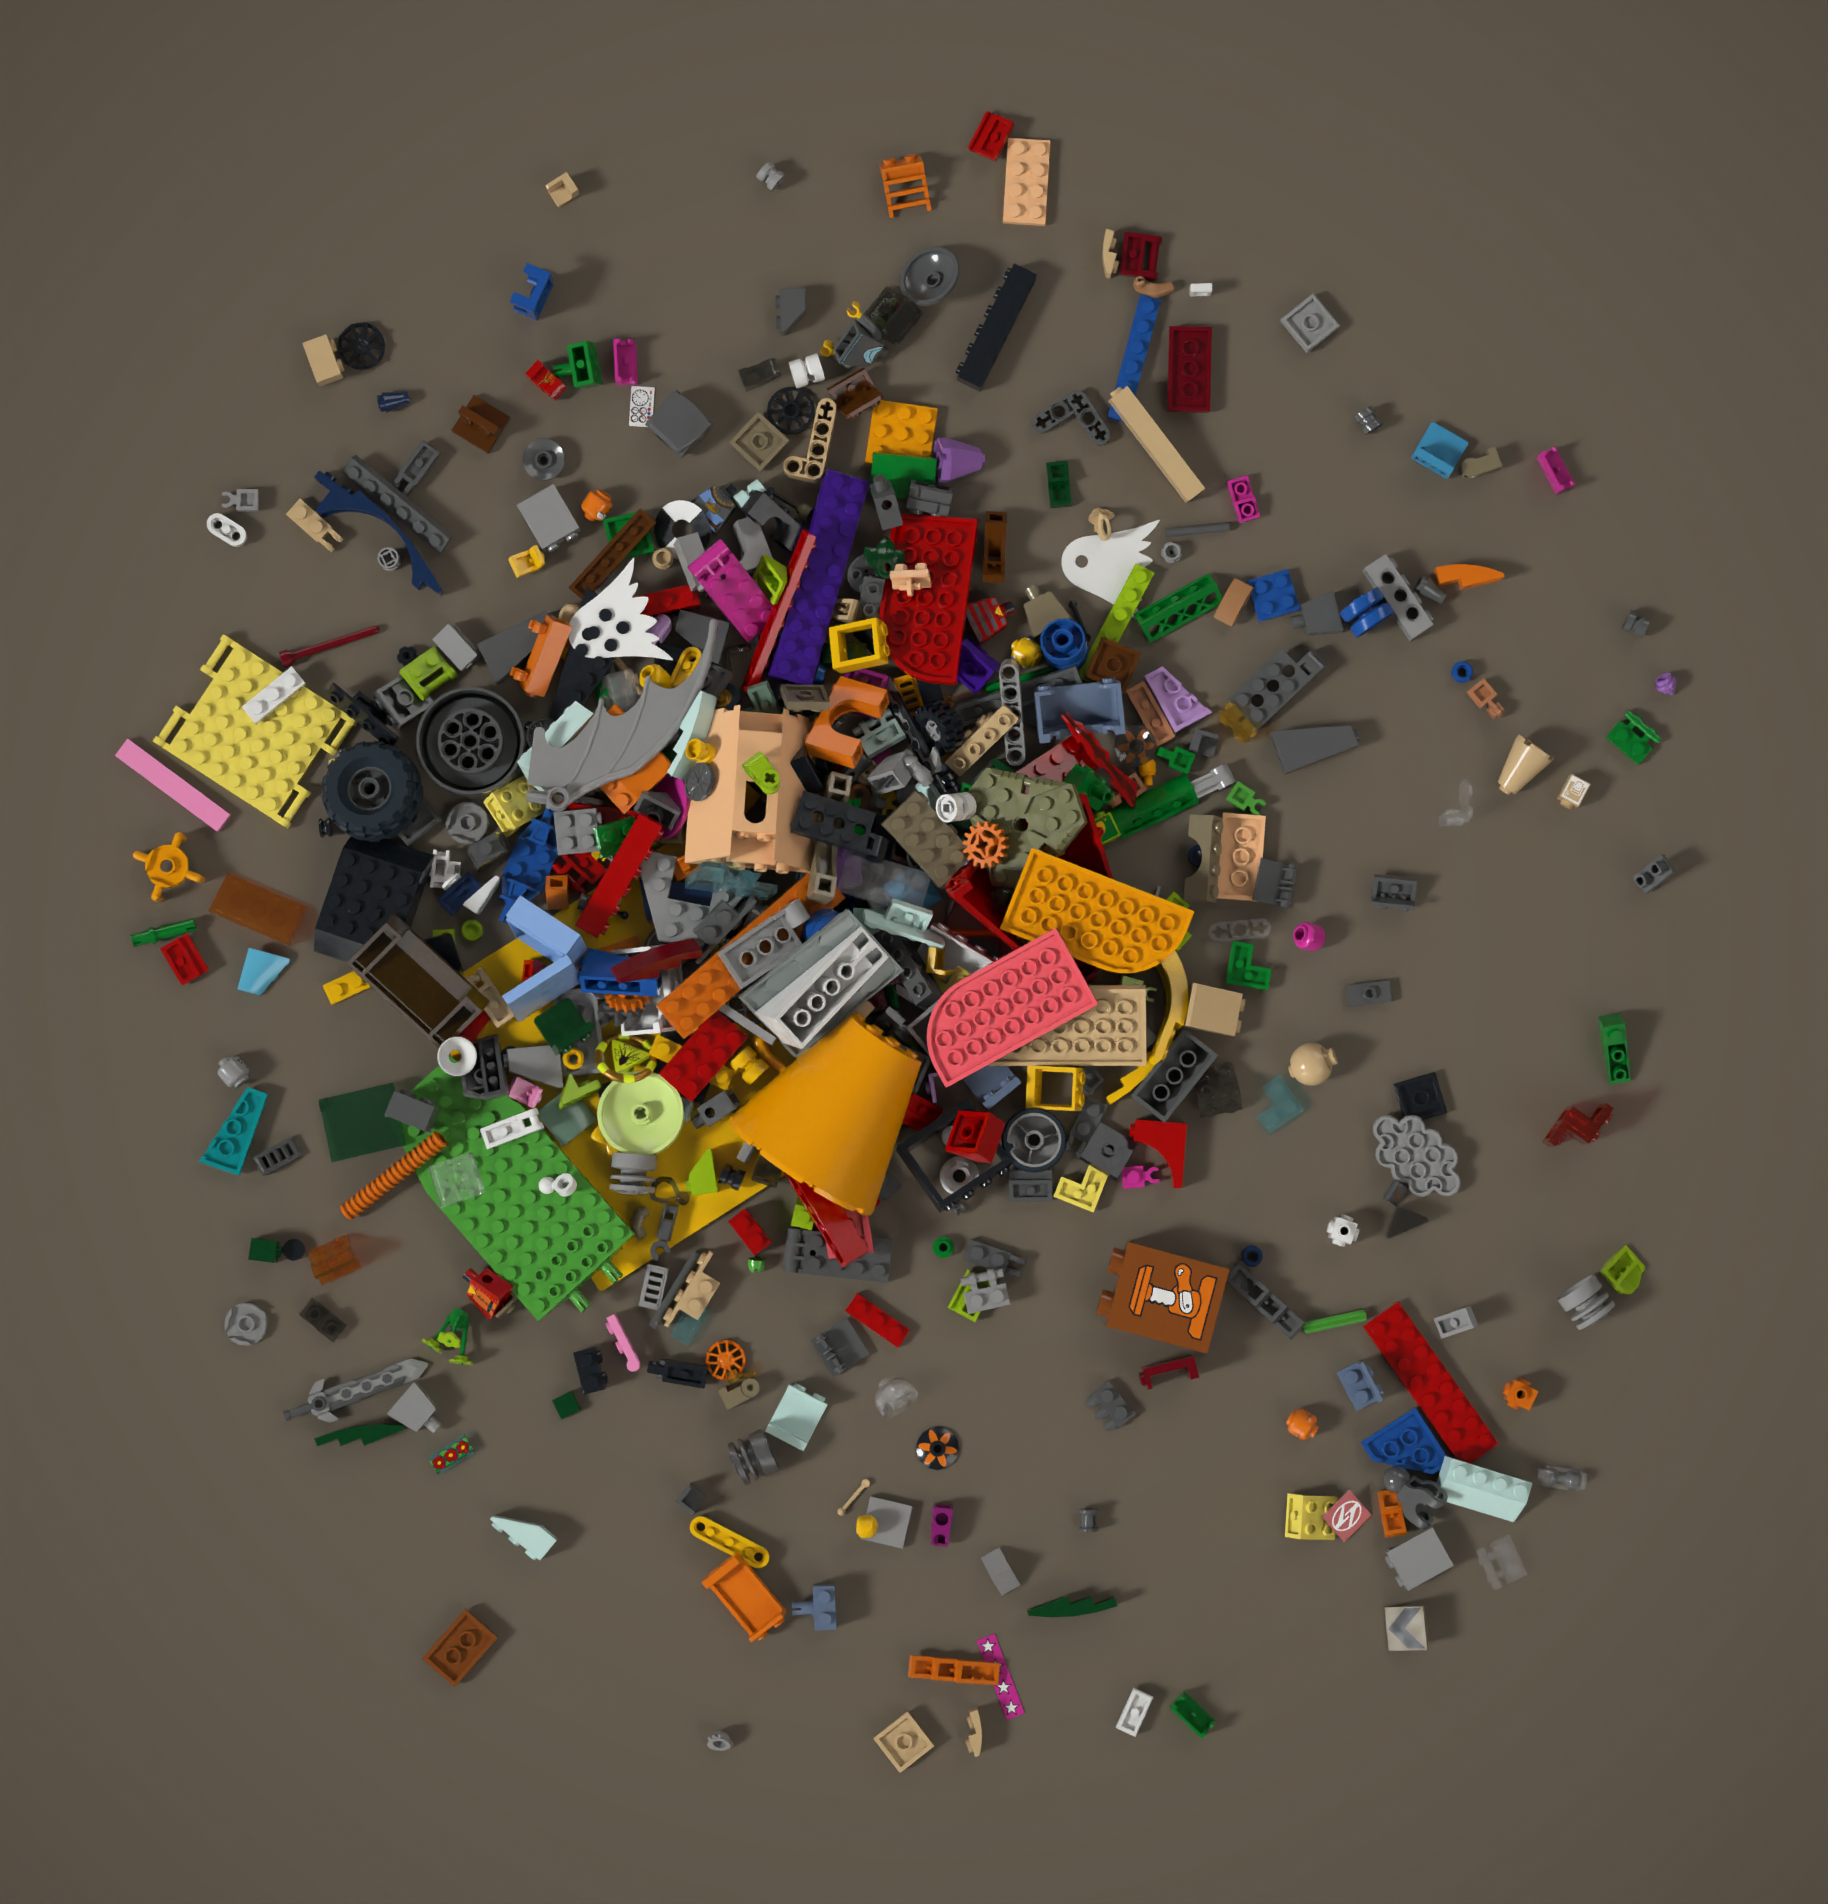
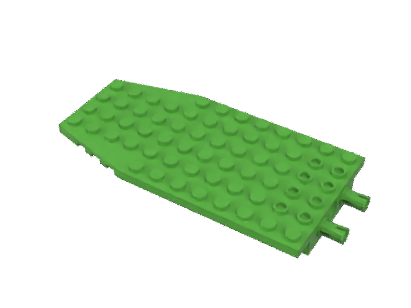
(529, 1238)

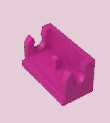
(625, 362)
(1555, 470)

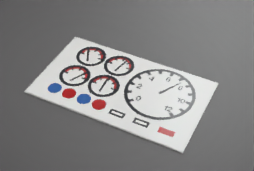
(641, 405)

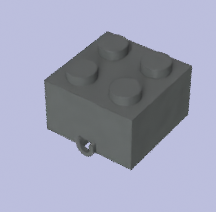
(414, 1112)

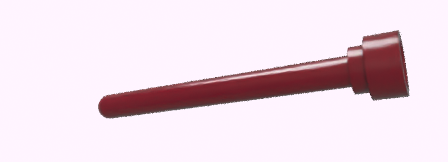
(289, 657)

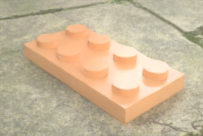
(1026, 182)
(1240, 855)

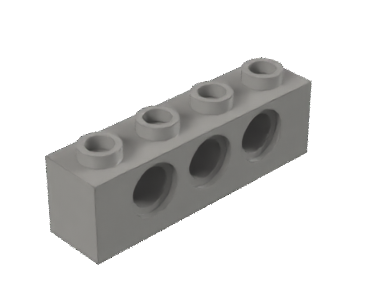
(1411, 627)

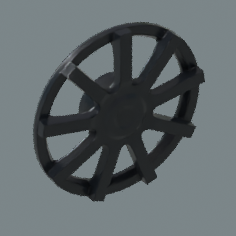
(361, 346)
(791, 410)

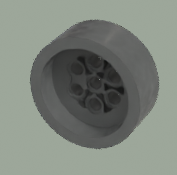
(485, 775)

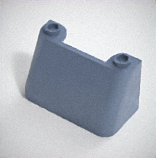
(1093, 704)

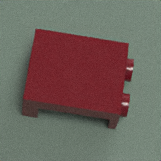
(1166, 1366)

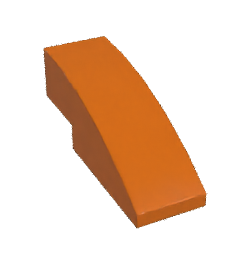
(1466, 575)

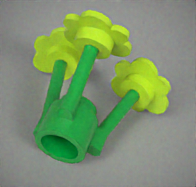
(457, 1321)

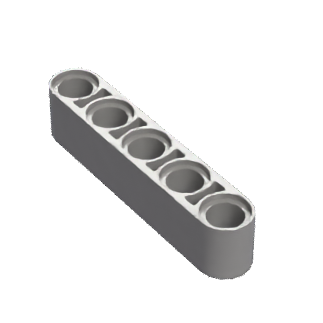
(1015, 702)

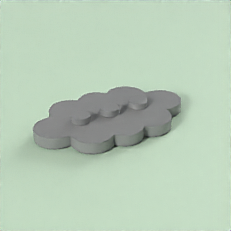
(1416, 1155)

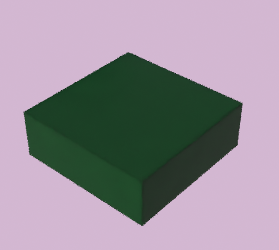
(566, 1404)

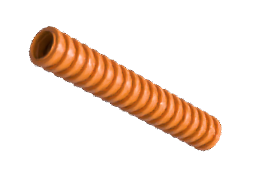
(393, 1175)

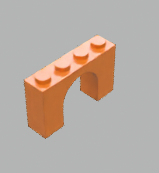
(845, 697)

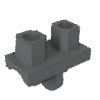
(1654, 874)

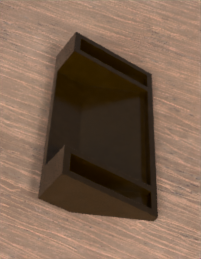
(417, 981)

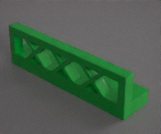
(1160, 611)

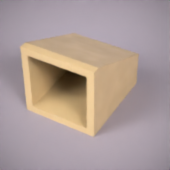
(1214, 1010)

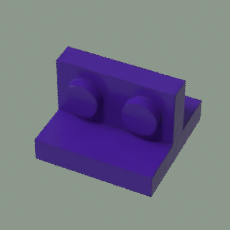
(975, 666)

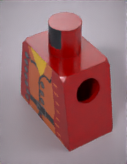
(487, 1291)

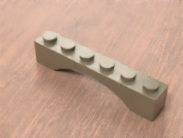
(823, 865)

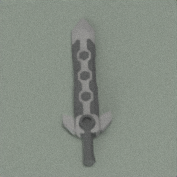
(349, 1392)

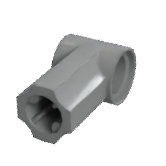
(1217, 779)

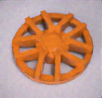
(725, 1359)

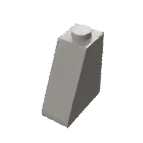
(535, 1063)

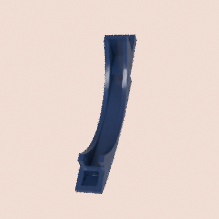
(341, 500)

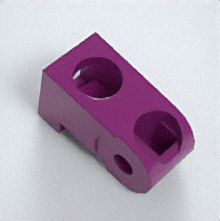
(941, 1524)

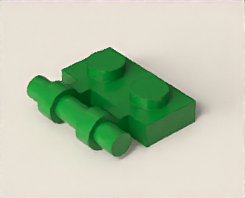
(1628, 742)

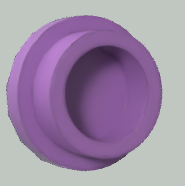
(1666, 683)

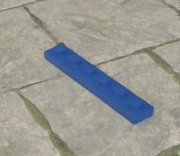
(1136, 347)

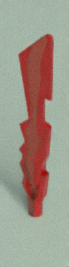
(1122, 783)

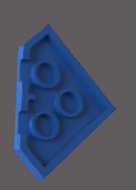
(1406, 1444)

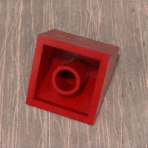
(975, 1136)

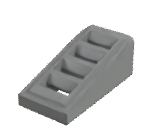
(658, 1269)

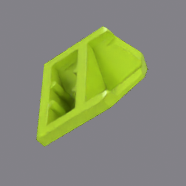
(771, 578)
(1623, 1271)

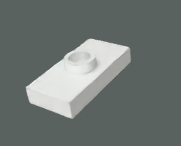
(1134, 1712)

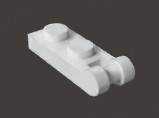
(511, 1128)

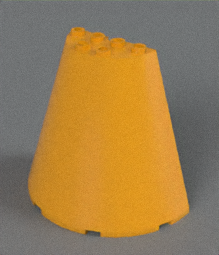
(835, 1113)

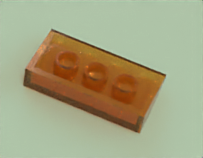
(258, 909)

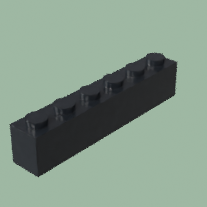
(996, 327)

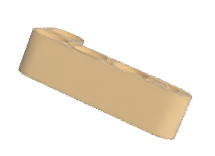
(816, 440)

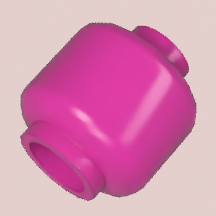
(1309, 936)

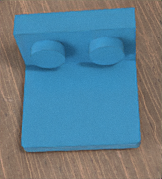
(1439, 450)

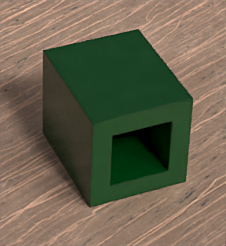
(265, 1250)

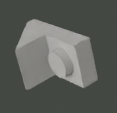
(1455, 1321)

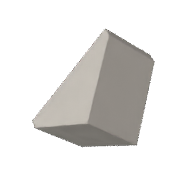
(1000, 1571)

